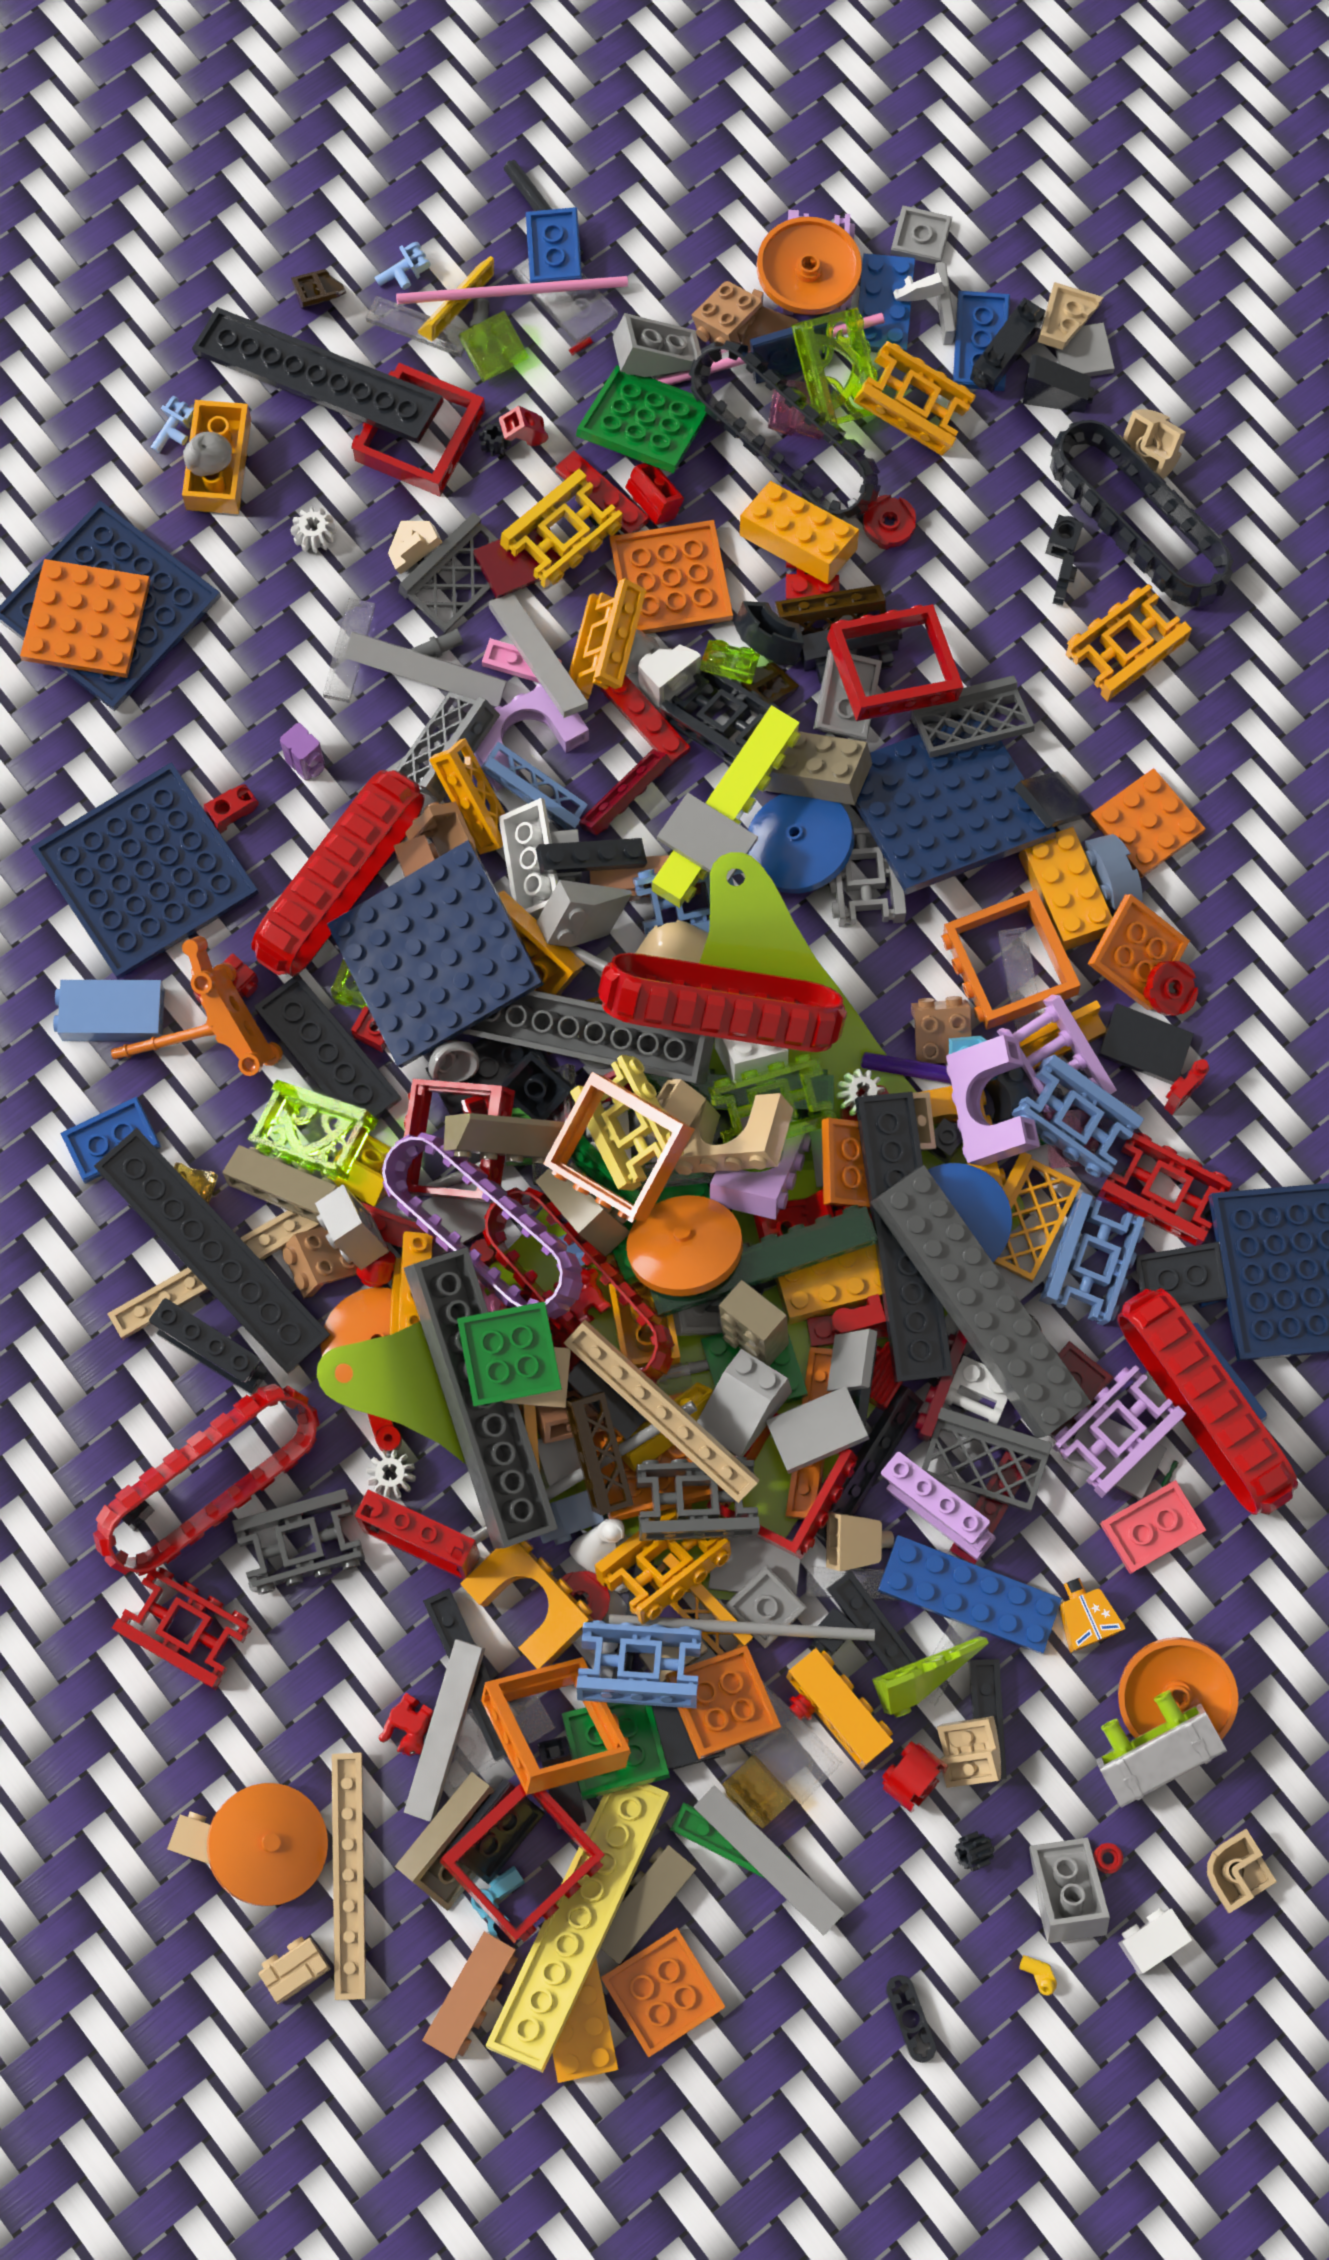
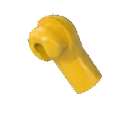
(1042, 1972)

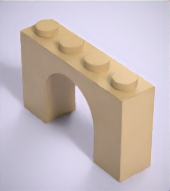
(754, 1148)

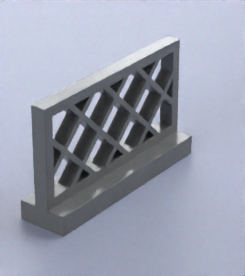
(437, 562)
(975, 698)
(472, 727)
(994, 1436)

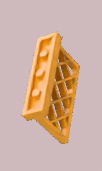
(1012, 1189)

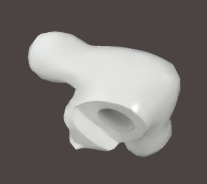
(597, 1544)

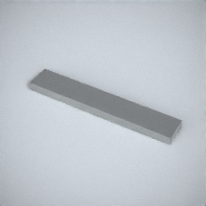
(538, 655)
(424, 668)
(444, 1730)
(768, 1860)

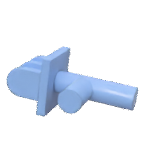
(413, 259)
(174, 419)

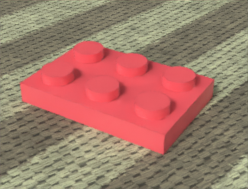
(1152, 1527)

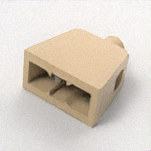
(854, 1541)

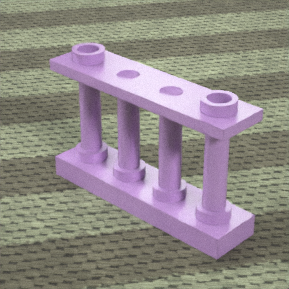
(1071, 1036)

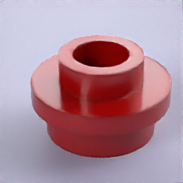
(801, 1707)
(1116, 1854)

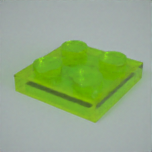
(493, 346)
(730, 661)

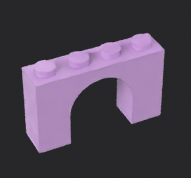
(532, 706)
(969, 1073)
(762, 1191)

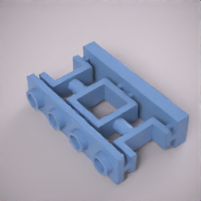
(696, 917)
(1092, 1101)
(1072, 1251)
(639, 1687)

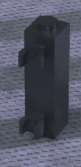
(1007, 345)
(816, 649)

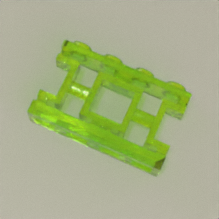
(766, 1081)

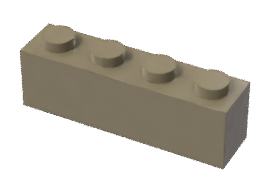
(277, 1182)
(646, 1901)

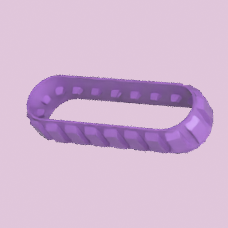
(395, 1175)

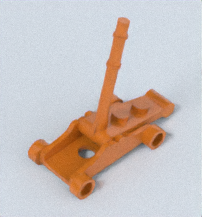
(225, 1012)

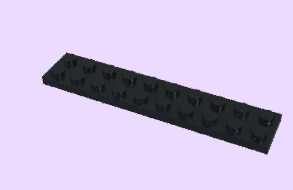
(318, 375)
(212, 1251)
(911, 1308)

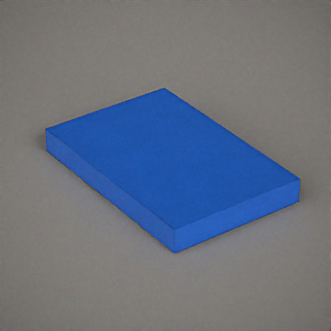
(553, 245)
(99, 1135)

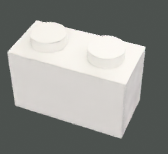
(1154, 1940)

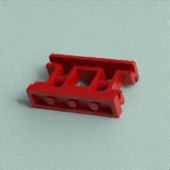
(1155, 1208)
(171, 1647)

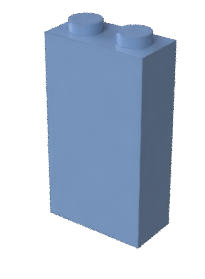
(109, 1010)

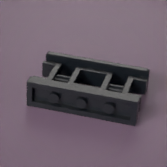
(706, 730)
(208, 1346)

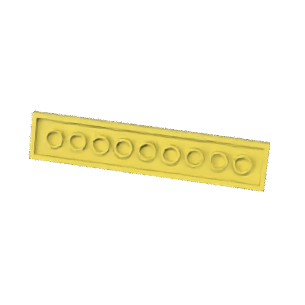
(576, 1931)

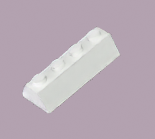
(521, 834)

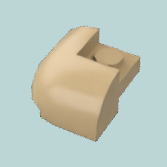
(1154, 440)
(675, 941)
(1238, 1871)

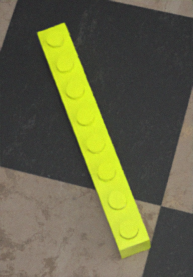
(733, 797)

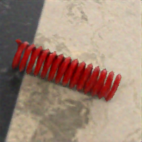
(583, 344)

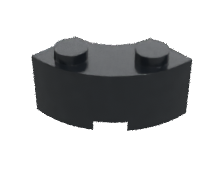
(769, 633)
(1007, 1091)

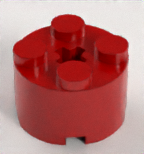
(913, 1776)

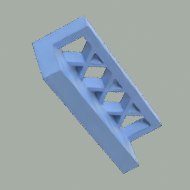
(529, 792)

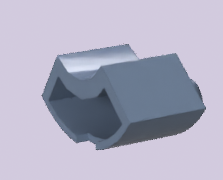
(1112, 869)
(571, 1516)

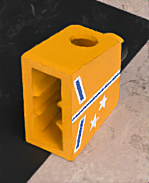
(1087, 1616)

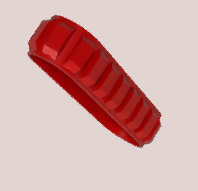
(337, 872)
(722, 1002)
(495, 1238)
(1213, 1404)
(232, 1498)

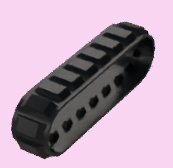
(756, 445)
(1156, 489)

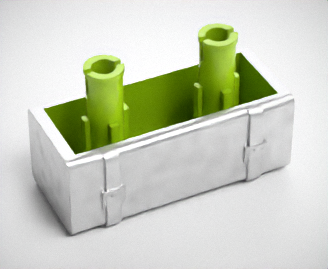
(1159, 1754)

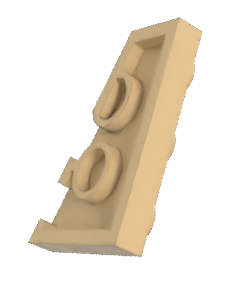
(1066, 314)

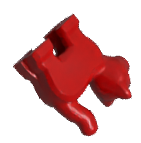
(589, 1297)
(406, 1719)

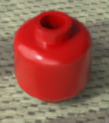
(379, 1271)

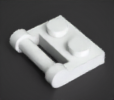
(978, 1380)

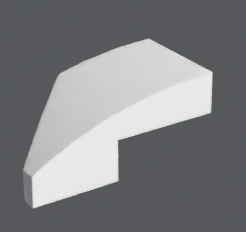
(920, 290)

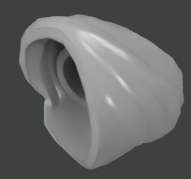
(207, 454)
(641, 646)
(453, 1061)

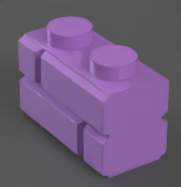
(302, 752)

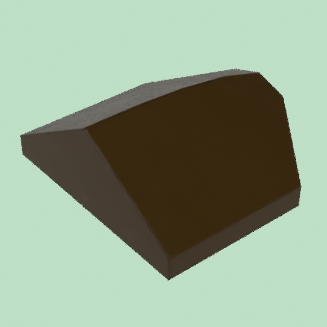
(316, 288)
(771, 684)

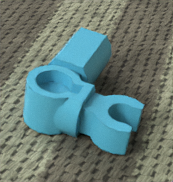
(500, 1888)

